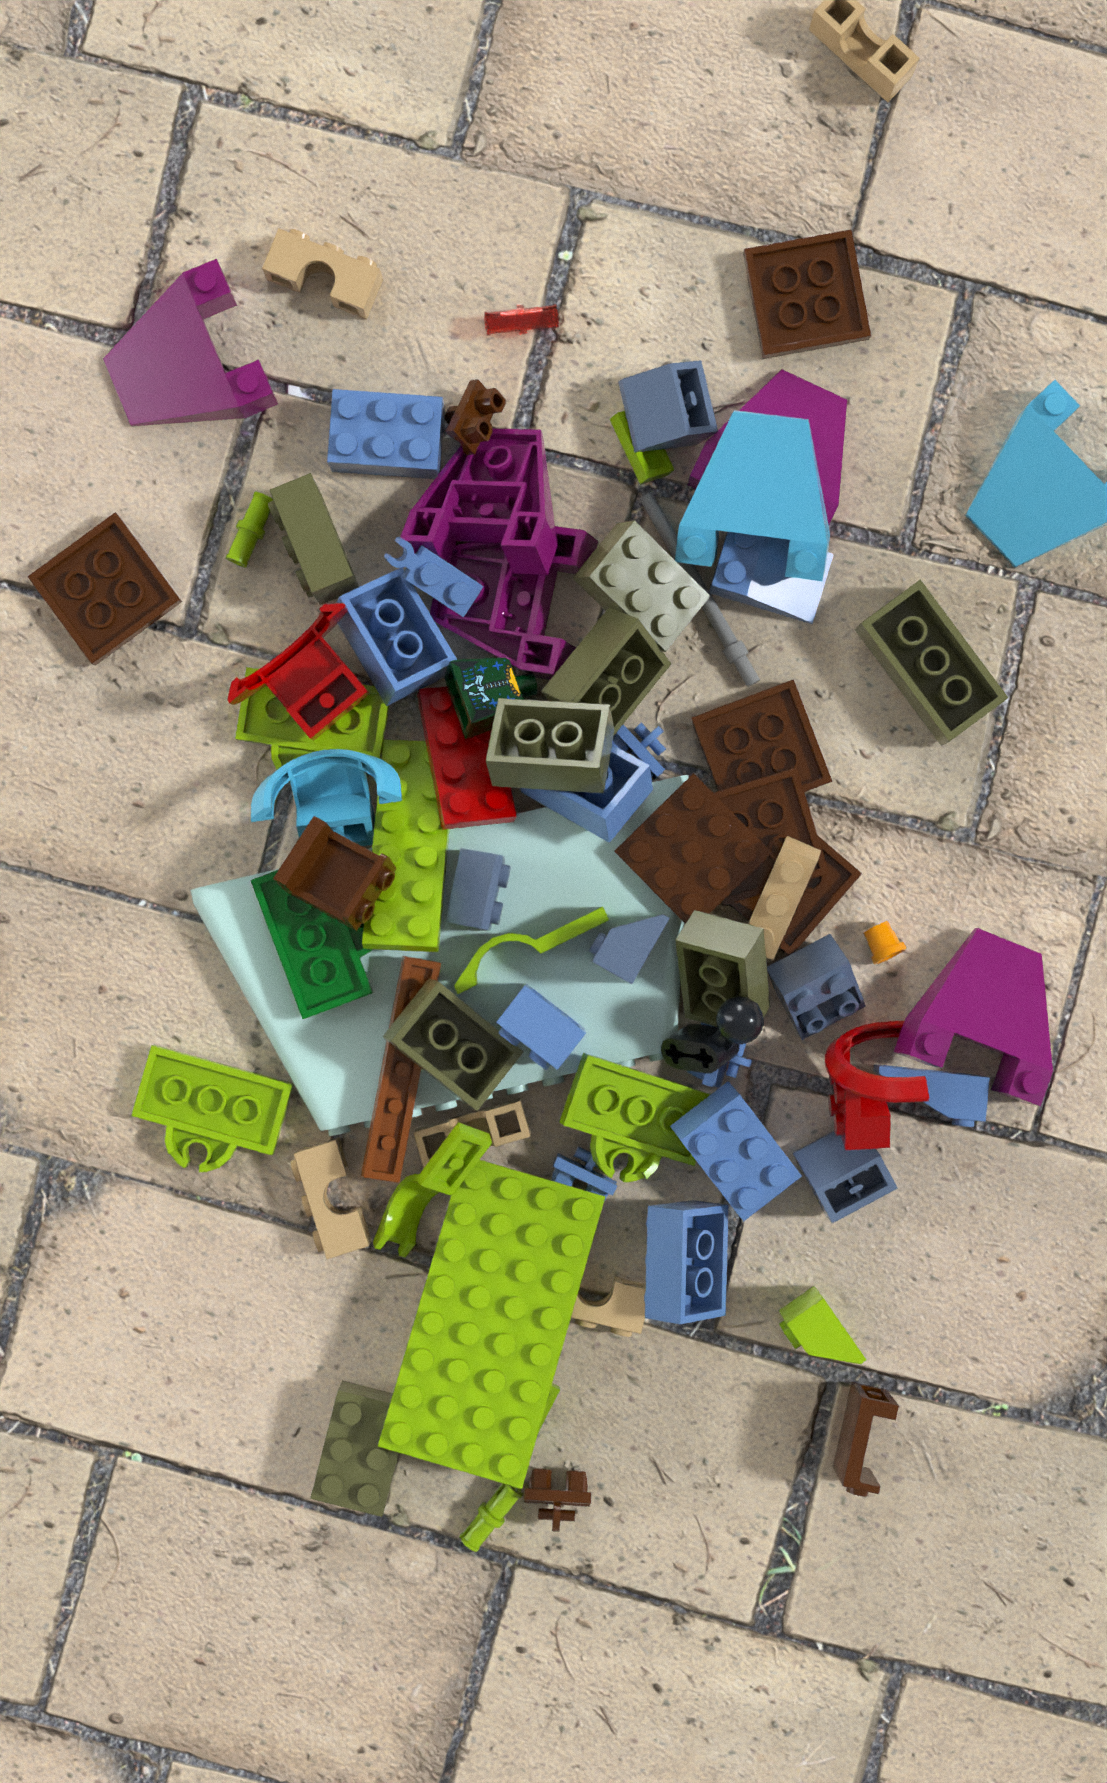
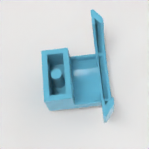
(333, 789)

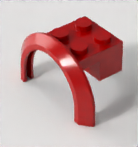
(308, 678)
(862, 1097)

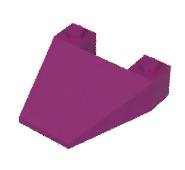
(169, 363)
(798, 398)
(491, 498)
(514, 607)
(994, 999)

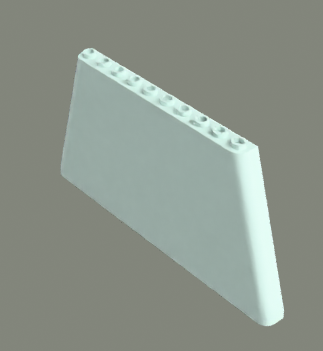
(553, 880)

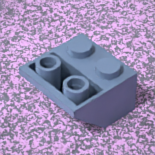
(668, 407)
(477, 889)
(816, 986)
(842, 1177)

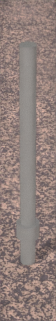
(734, 650)

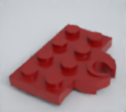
(460, 767)

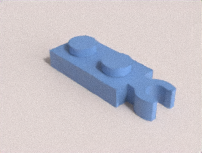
(436, 577)

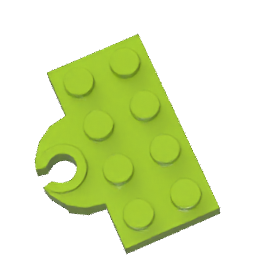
(267, 722)
(210, 1106)
(628, 1115)

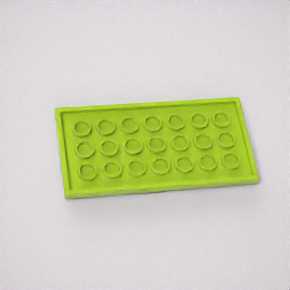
(492, 1323)

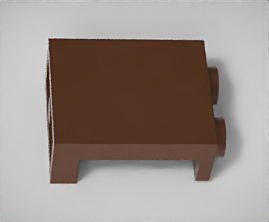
(335, 874)
(861, 1406)

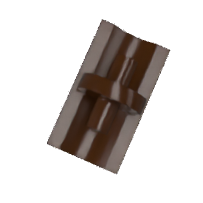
(471, 419)
(541, 1493)

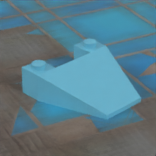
(760, 485)
(1037, 486)

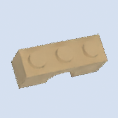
(879, 62)
(296, 258)
(784, 891)
(502, 1121)
(337, 1229)
(621, 1309)

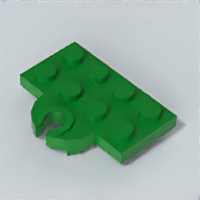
(314, 949)

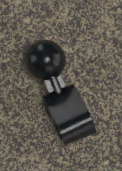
(710, 1047)

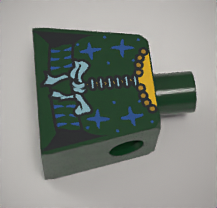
(476, 690)

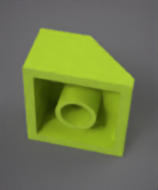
(815, 1326)

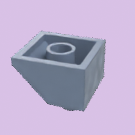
(627, 946)

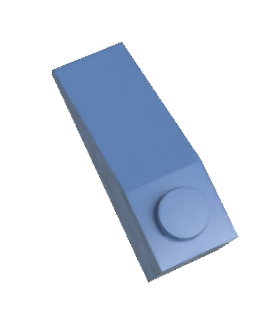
(950, 1093)

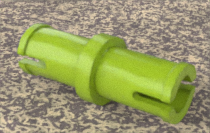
(250, 530)
(490, 1516)

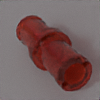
(521, 319)

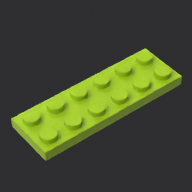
(412, 837)

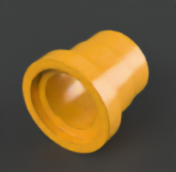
(883, 943)

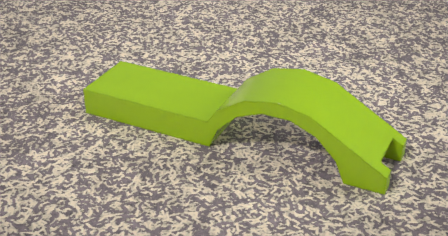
(469, 976)
(441, 1174)

